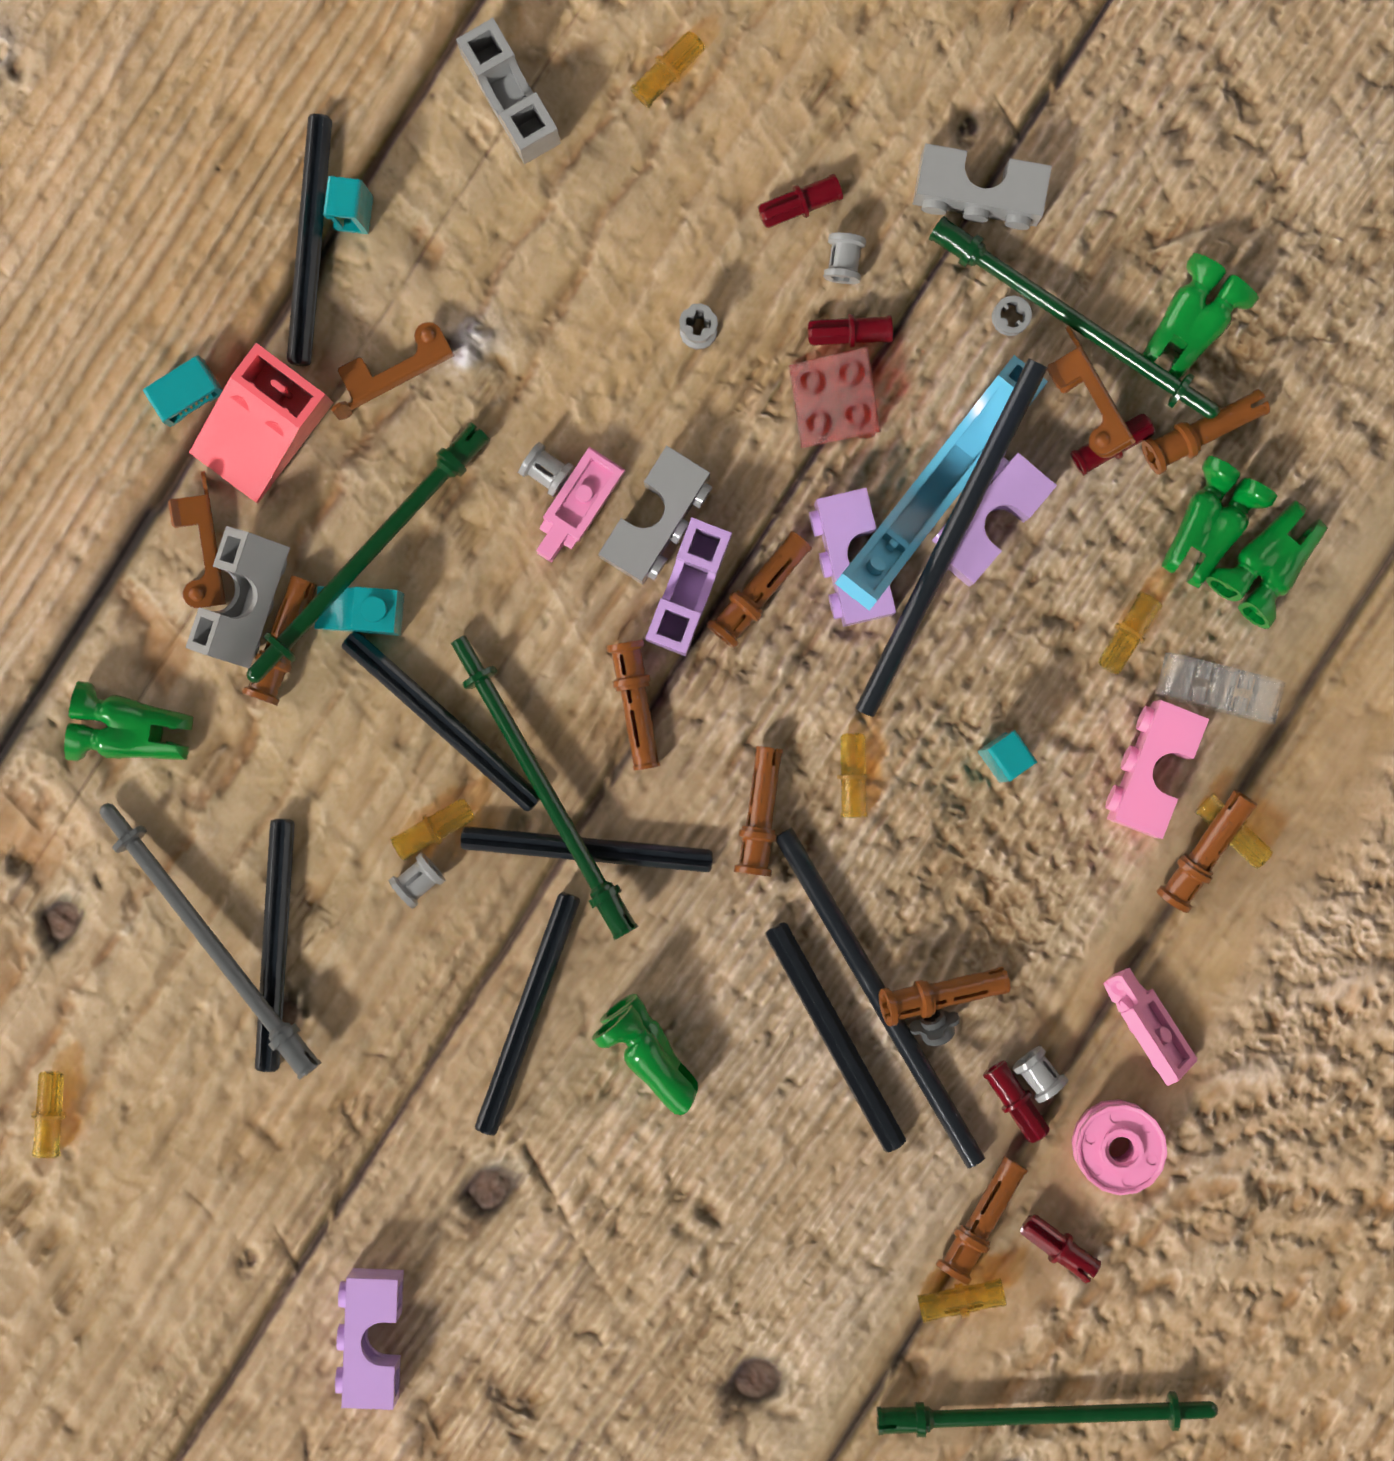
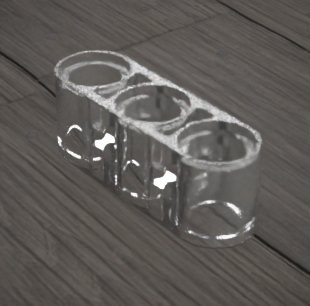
(1220, 688)

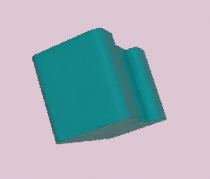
(348, 204)
(183, 391)
(1007, 756)

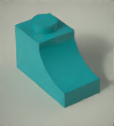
(364, 611)

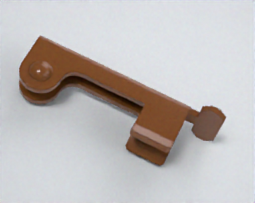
(1076, 368)
(363, 387)
(197, 511)

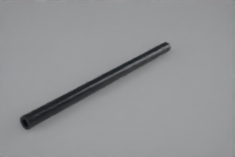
(951, 536)
(871, 985)

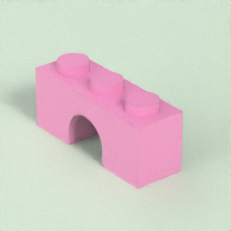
(1137, 799)

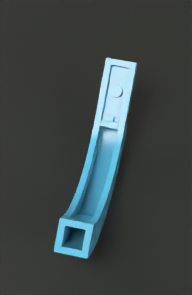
(929, 495)

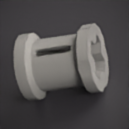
(844, 258)
(708, 334)
(559, 471)
(417, 880)
(1040, 1074)

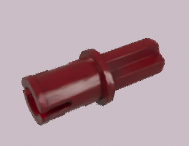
(800, 201)
(850, 330)
(1086, 459)
(1016, 1101)
(1060, 1248)

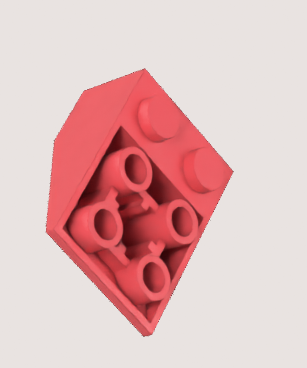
(259, 423)

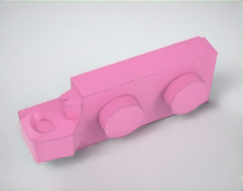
(578, 503)
(1151, 1026)

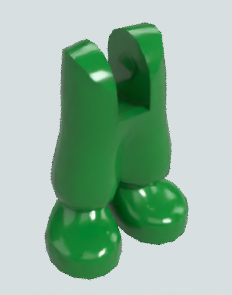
(1190, 322)
(1209, 524)
(1272, 557)
(131, 727)
(648, 1053)

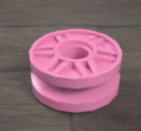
(1139, 1164)

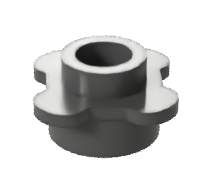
(937, 1028)

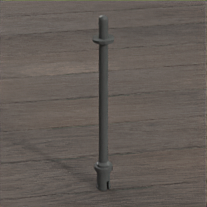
(282, 1034)

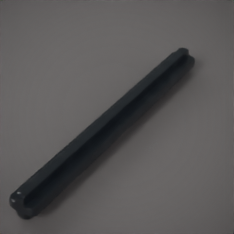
(309, 240)
(441, 720)
(601, 850)
(275, 934)
(527, 1014)
(835, 1037)

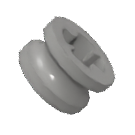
(1022, 307)

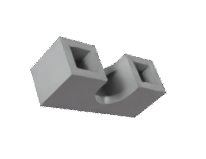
(507, 91)
(945, 187)
(640, 550)
(256, 571)

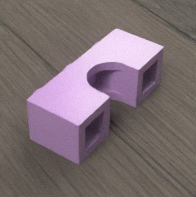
(1014, 488)
(839, 522)
(688, 586)
(368, 1376)

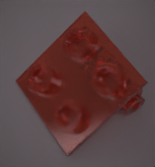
(835, 398)

